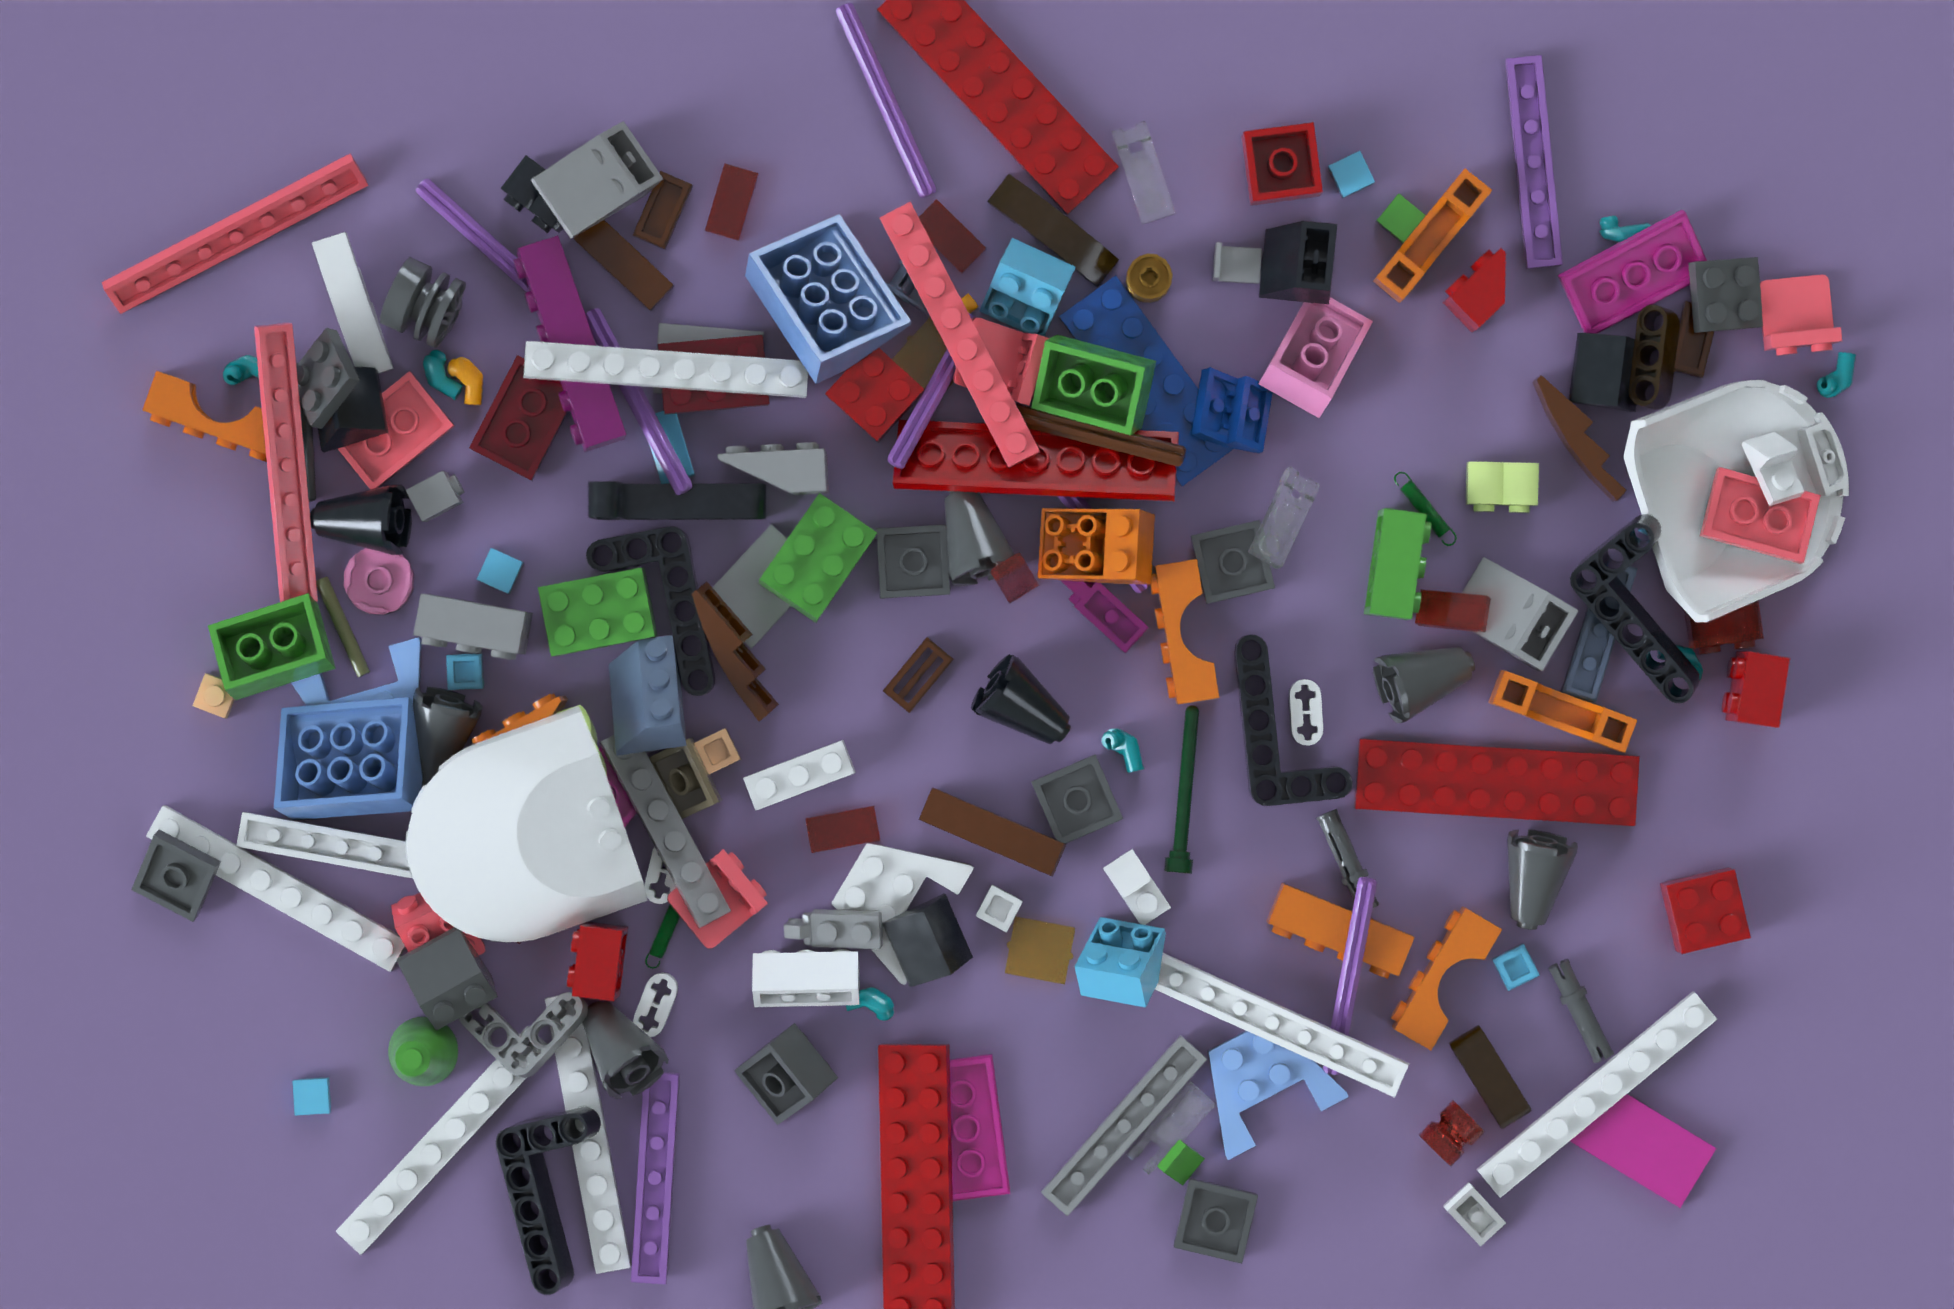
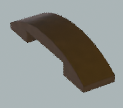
(1053, 229)

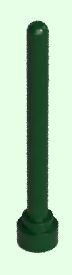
(1179, 858)

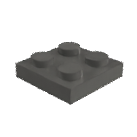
(1725, 294)
(325, 378)
(913, 561)
(1227, 566)
(1077, 800)
(176, 875)
(1215, 1220)

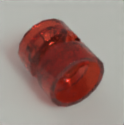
(1451, 1133)

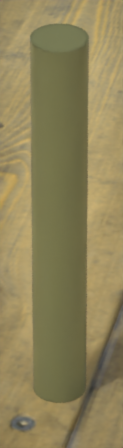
(342, 627)

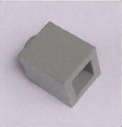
(436, 495)

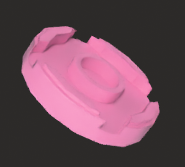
(378, 581)

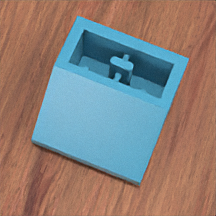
(1027, 288)
(1121, 962)

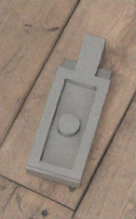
(837, 929)

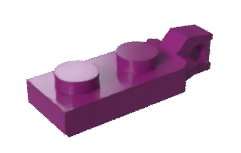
(1106, 613)

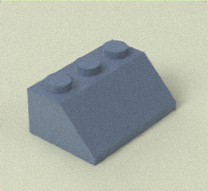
(647, 697)

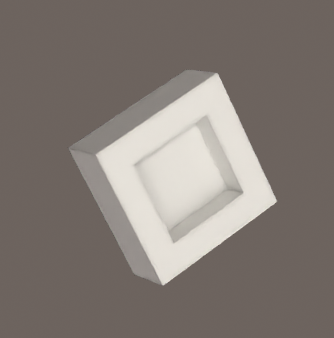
(999, 908)

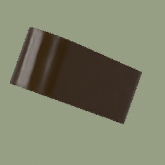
(1662, 372)
(1490, 1077)

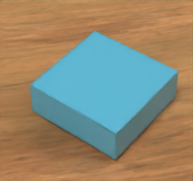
(1351, 174)
(500, 570)
(465, 671)
(1515, 967)
(311, 1096)

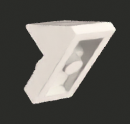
(1772, 465)
(1136, 887)
(1474, 1214)

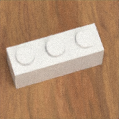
(799, 775)
(805, 978)

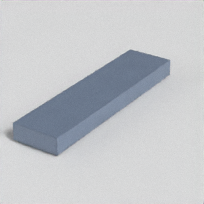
(1593, 650)

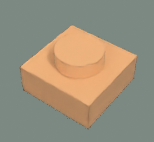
(213, 697)
(717, 751)

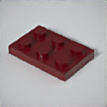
(687, 401)
(521, 422)

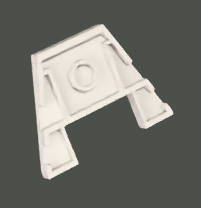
(888, 881)

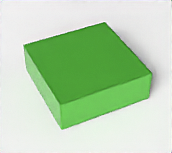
(1400, 218)
(1180, 1162)

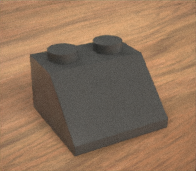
(447, 978)
(786, 1074)

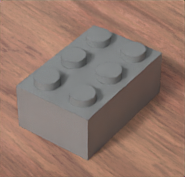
(472, 626)

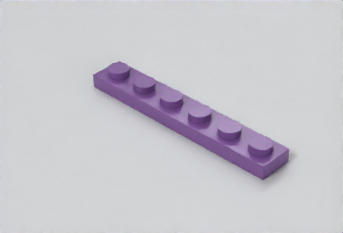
(1533, 162)
(655, 1180)

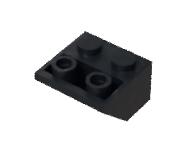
(1298, 262)

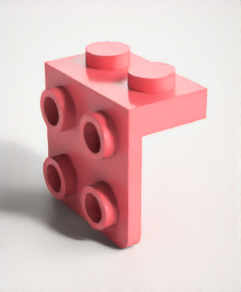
(1798, 315)
(1015, 356)
(741, 895)
(418, 923)

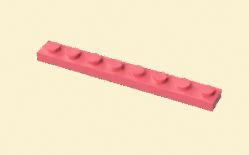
(235, 233)
(959, 334)
(285, 460)

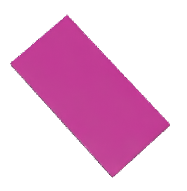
(1632, 273)
(976, 1130)
(1647, 1148)

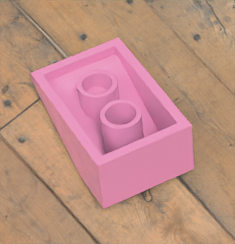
(1315, 354)

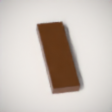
(625, 263)

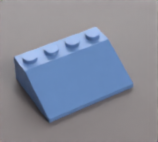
(825, 297)
(347, 759)

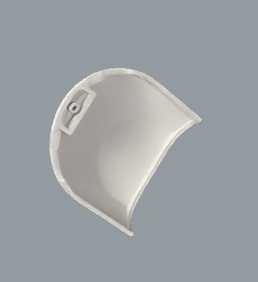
(1672, 474)
(523, 835)

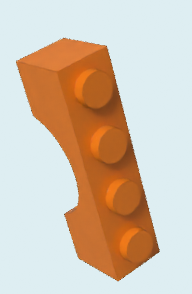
(1432, 235)
(177, 401)
(1191, 677)
(1562, 711)
(1466, 938)

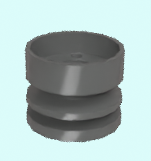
(427, 304)

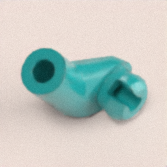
(240, 370)
(436, 375)
(1125, 745)
(876, 1002)

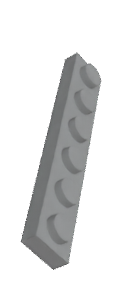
(668, 834)
(1124, 1125)

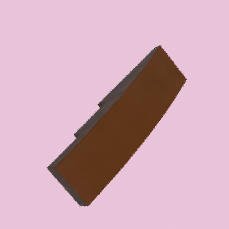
(1570, 426)
(726, 639)
(992, 831)

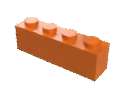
(1328, 925)

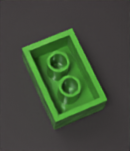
(1093, 384)
(817, 557)
(1397, 564)
(597, 611)
(271, 646)

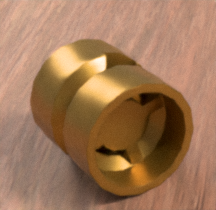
(1149, 278)

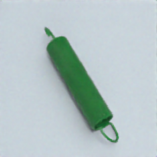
(1421, 504)
(664, 934)

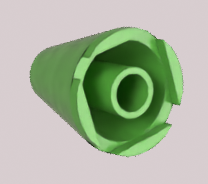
(422, 1053)

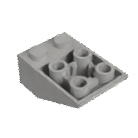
(597, 180)
(794, 471)
(1521, 615)

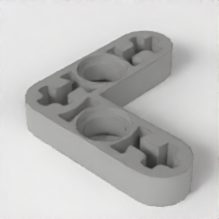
(518, 1044)

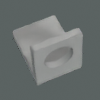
(1237, 264)

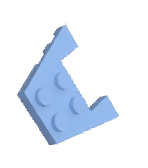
(407, 667)
(1254, 1069)

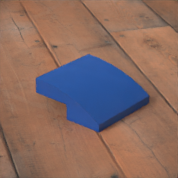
(1231, 411)

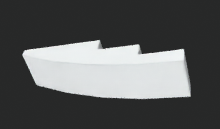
(352, 303)

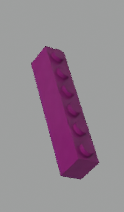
(564, 321)

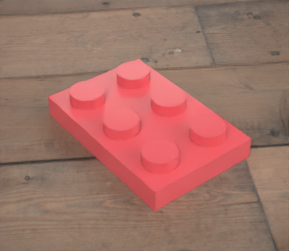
(412, 425)
(1741, 517)

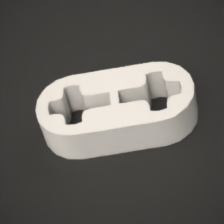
(1296, 712)
(653, 876)
(663, 1008)

